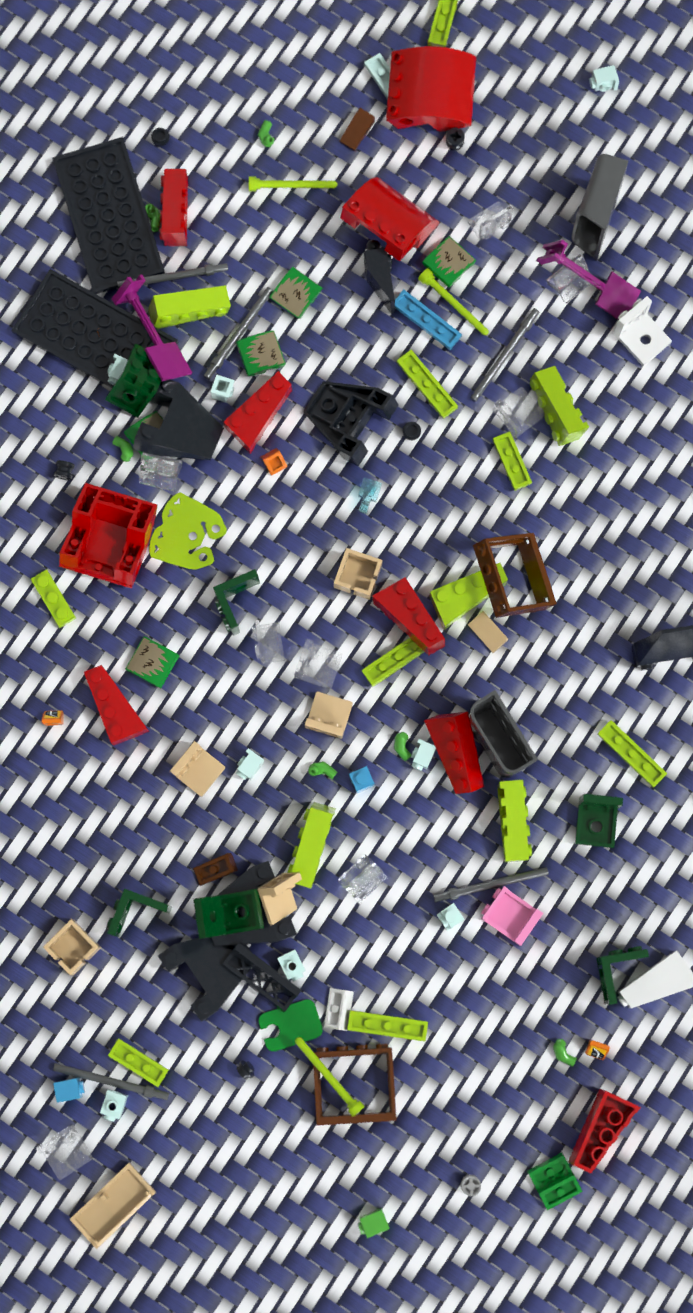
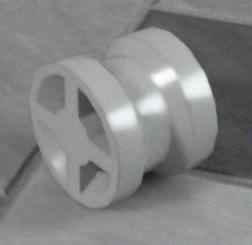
(473, 1187)

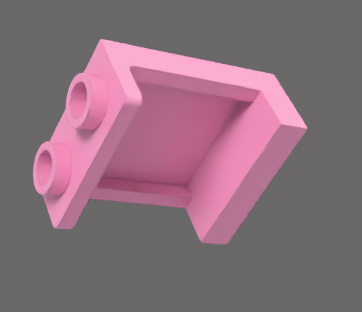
(511, 915)

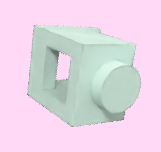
(604, 79)
(115, 369)
(222, 388)
(422, 755)
(249, 765)
(450, 917)
(292, 957)
(120, 1101)

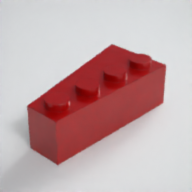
(174, 207)
(257, 412)
(407, 611)
(116, 712)
(457, 750)
(601, 1129)

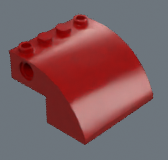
(431, 88)
(389, 217)
(108, 535)

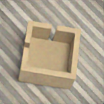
(358, 573)
(73, 946)

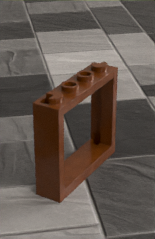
(534, 567)
(358, 1118)

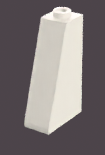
(659, 981)

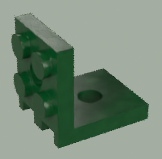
(136, 381)
(230, 588)
(599, 809)
(123, 906)
(221, 915)
(605, 970)

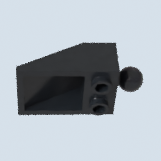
(378, 275)

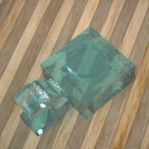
(369, 492)

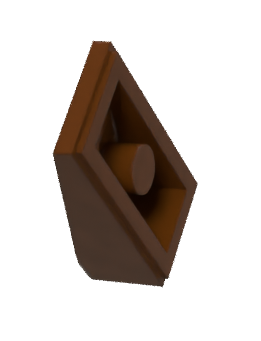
(357, 129)
(215, 869)

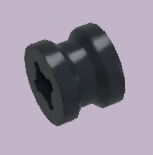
(455, 143)
(64, 470)

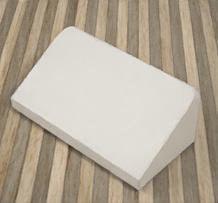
(338, 1009)

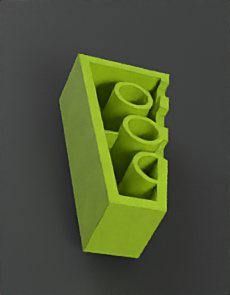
(188, 306)
(558, 406)
(461, 596)
(513, 821)
(312, 842)

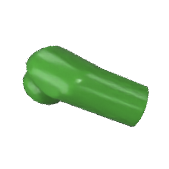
(264, 135)
(154, 215)
(126, 448)
(399, 746)
(322, 768)
(561, 1053)

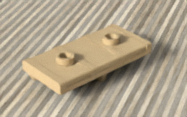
(113, 1205)

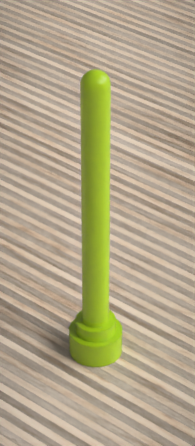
(256, 184)
(428, 279)
(353, 1105)

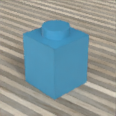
(361, 779)
(69, 1089)

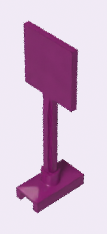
(615, 294)
(164, 357)

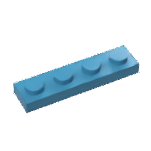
(427, 320)

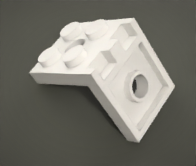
(634, 325)

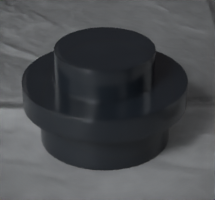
(160, 136)
(411, 431)
(245, 1070)

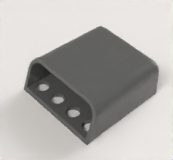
(599, 204)
(500, 736)

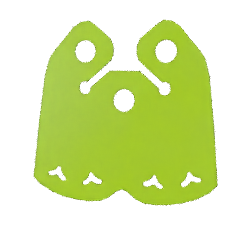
(176, 530)

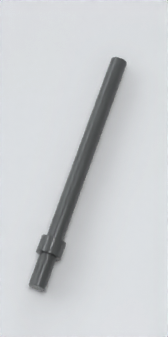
(208, 270)
(525, 326)
(217, 361)
(454, 893)
(148, 1091)

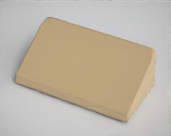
(488, 632)

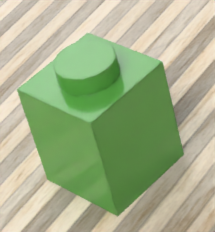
(373, 1223)

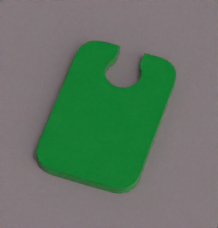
(297, 1021)

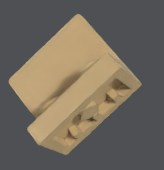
(329, 715)
(197, 769)
(278, 896)

